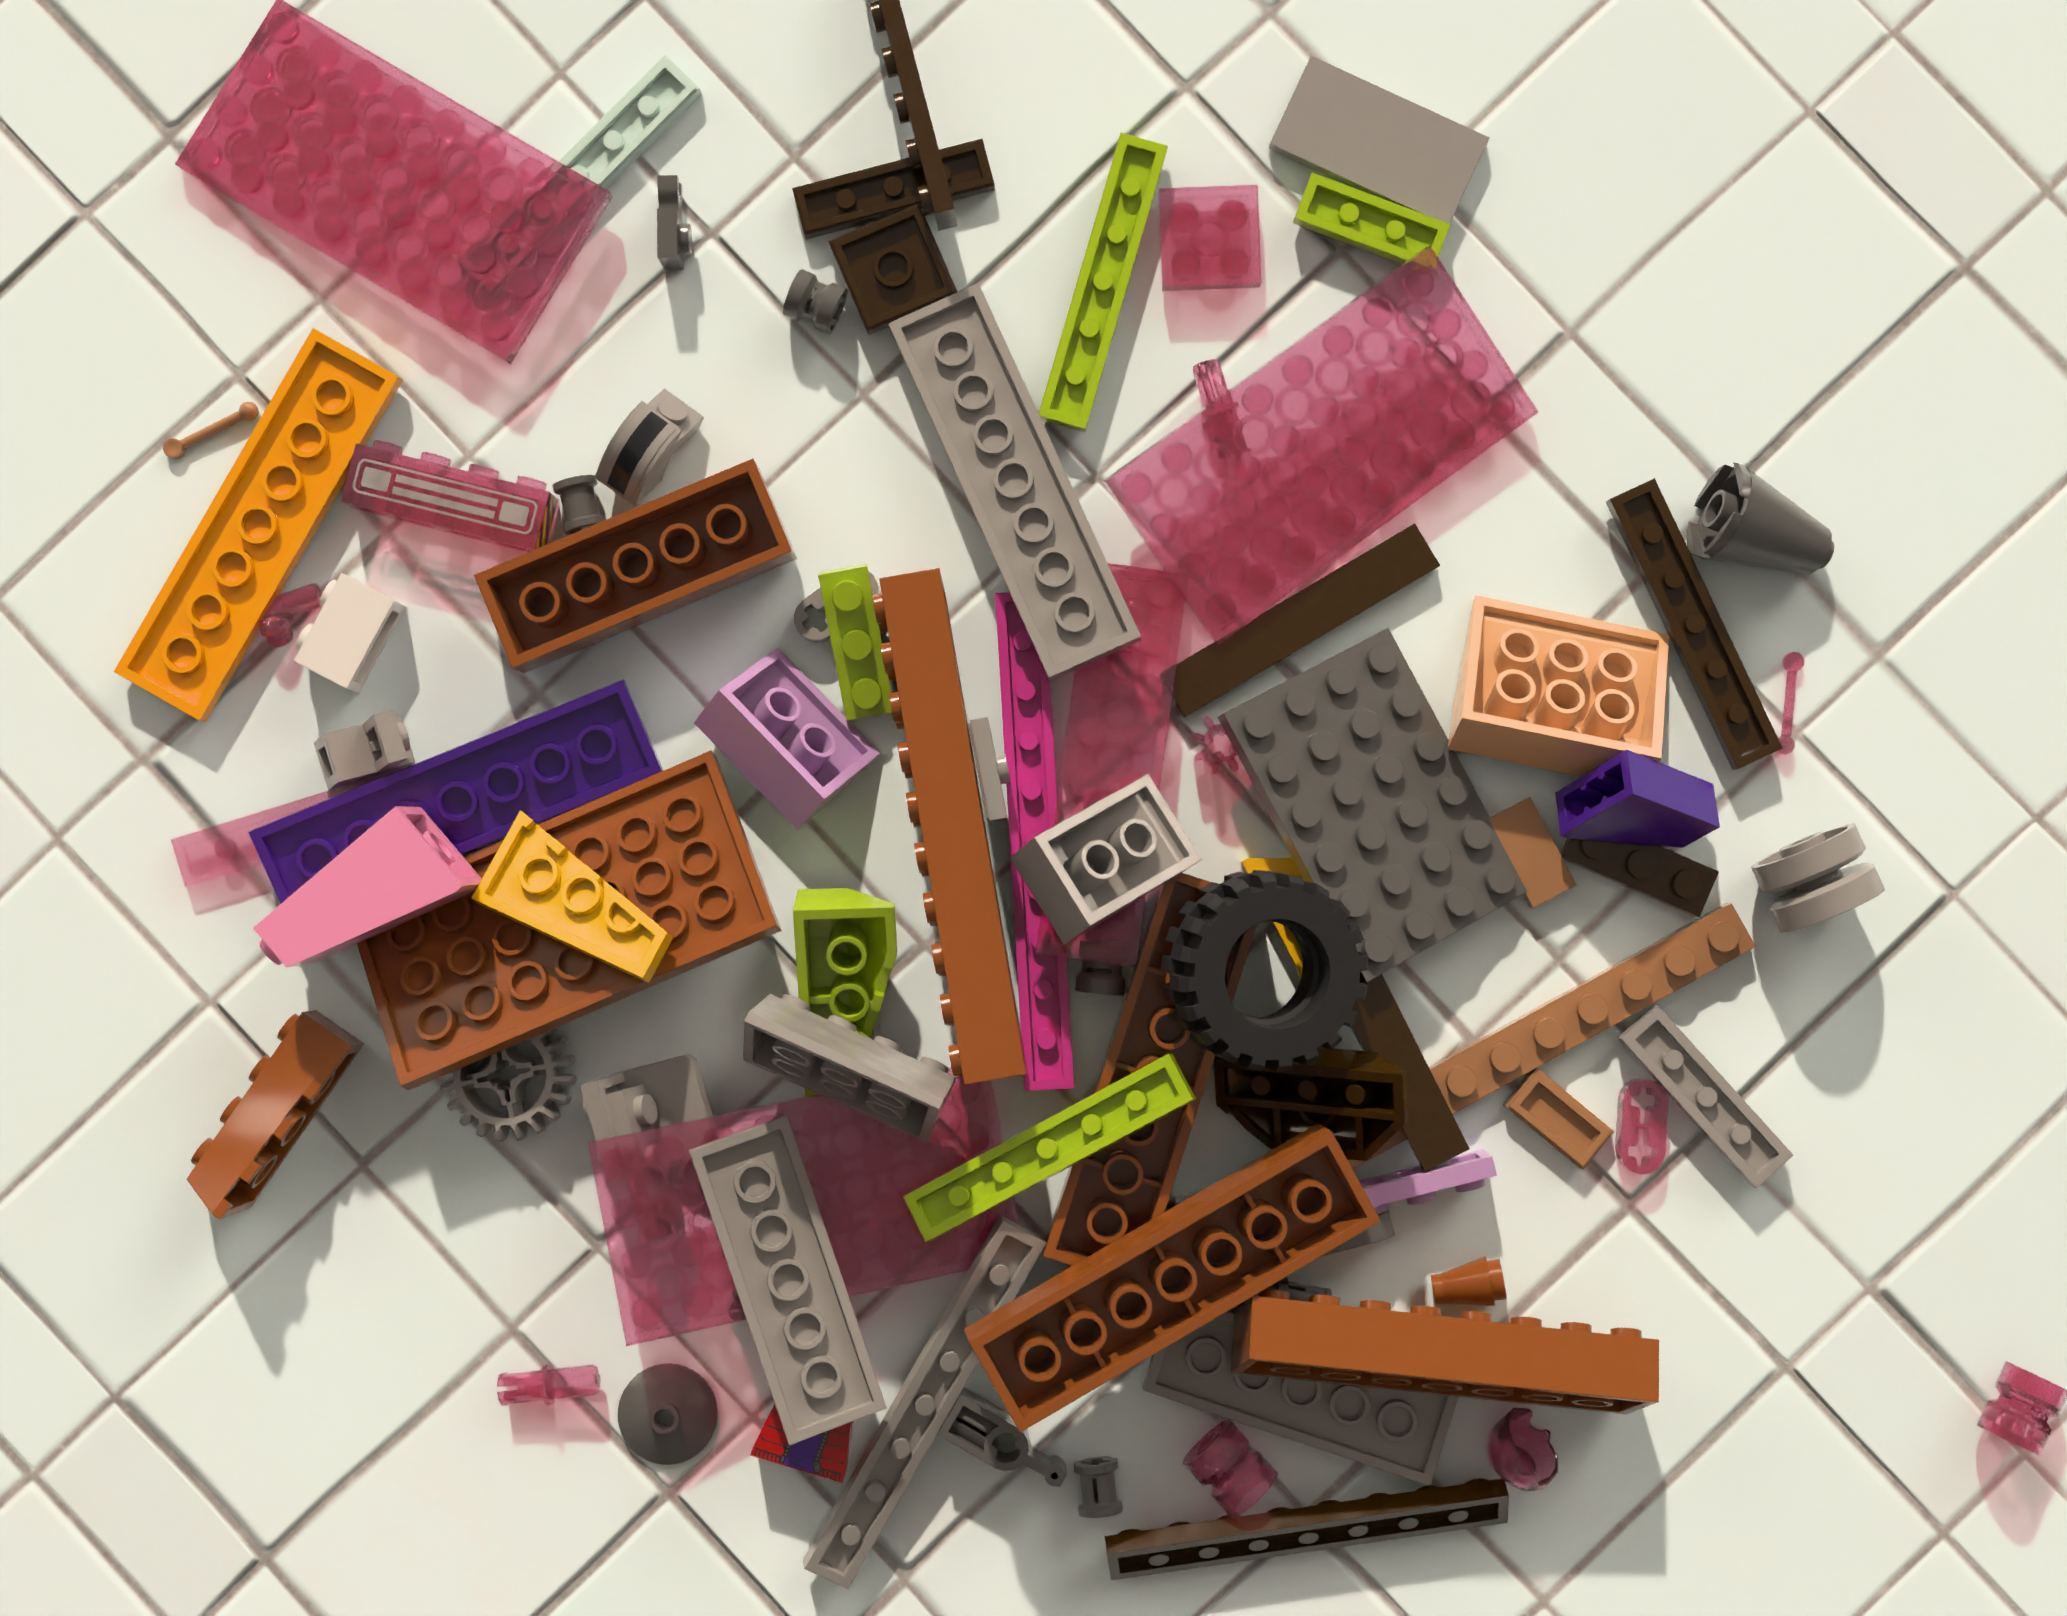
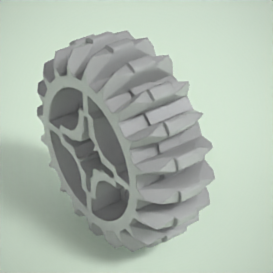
(551, 1064)

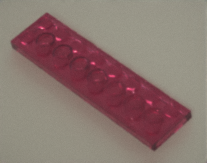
(1118, 737)

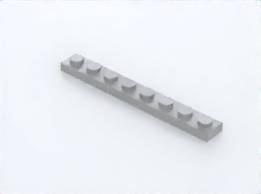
(920, 1405)

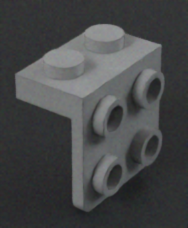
(672, 1083)

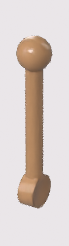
(176, 448)

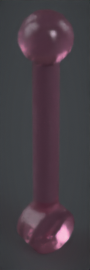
(1792, 663)

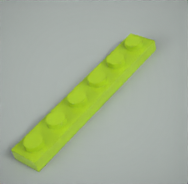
(1102, 282)
(1049, 1147)

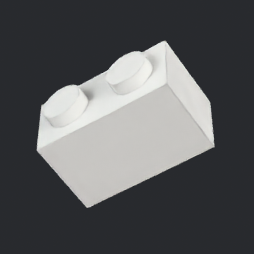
(348, 632)

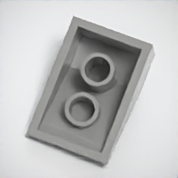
(1105, 858)

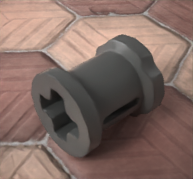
(578, 502)
(1098, 1487)

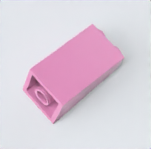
(373, 885)

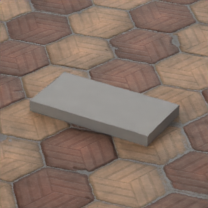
(1378, 141)

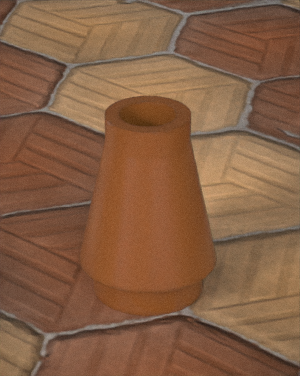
(1471, 1284)

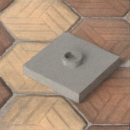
(991, 770)

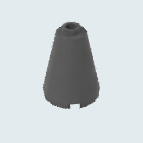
(1756, 525)

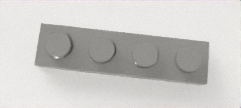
(1705, 1096)

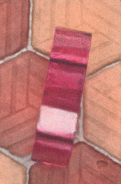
(1653, 1127)

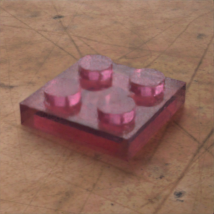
(1209, 237)

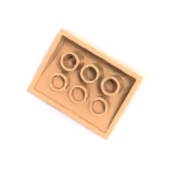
(1557, 689)

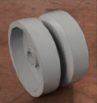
(1819, 883)

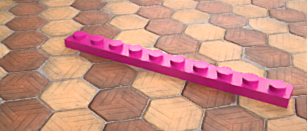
(1031, 812)

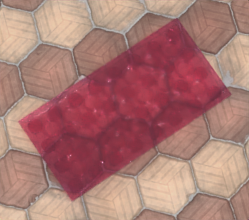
(394, 180)
(1321, 445)
(665, 1244)

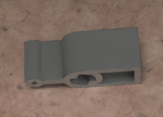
(974, 1428)

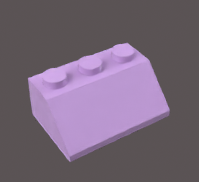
(786, 737)

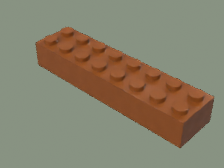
(1135, 1176)
(1171, 1276)
(1445, 1353)

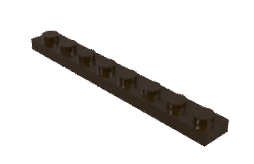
(1307, 1528)

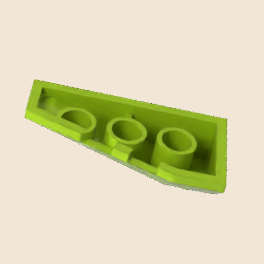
(844, 954)

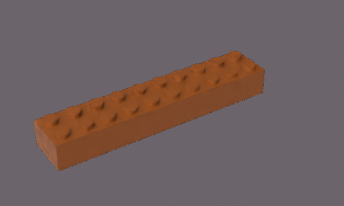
(952, 827)

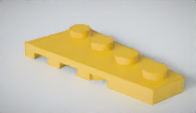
(563, 898)

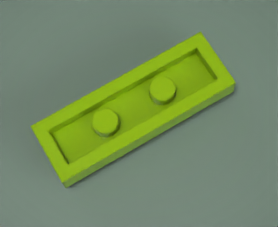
(1367, 220)
(855, 641)

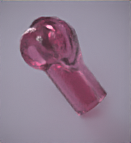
(282, 611)

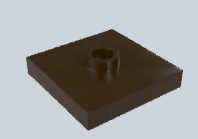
(892, 267)

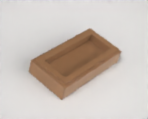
(1532, 852)
(1558, 1118)

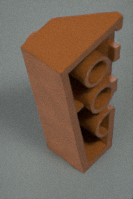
(272, 1113)

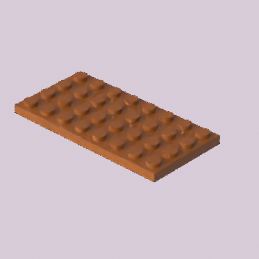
(479, 982)

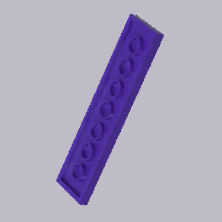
(477, 787)

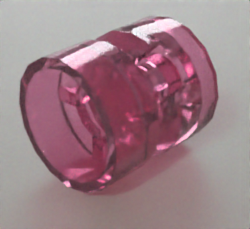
(2022, 1408)
(1234, 1472)

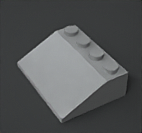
(846, 1065)

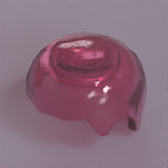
(1521, 1452)

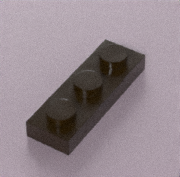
(1646, 870)

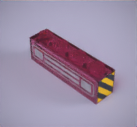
(449, 498)

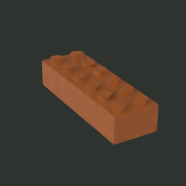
(635, 567)

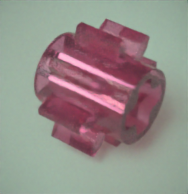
(1218, 757)

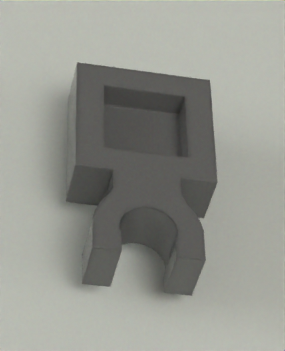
(673, 235)

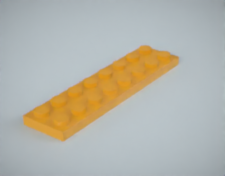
(258, 525)

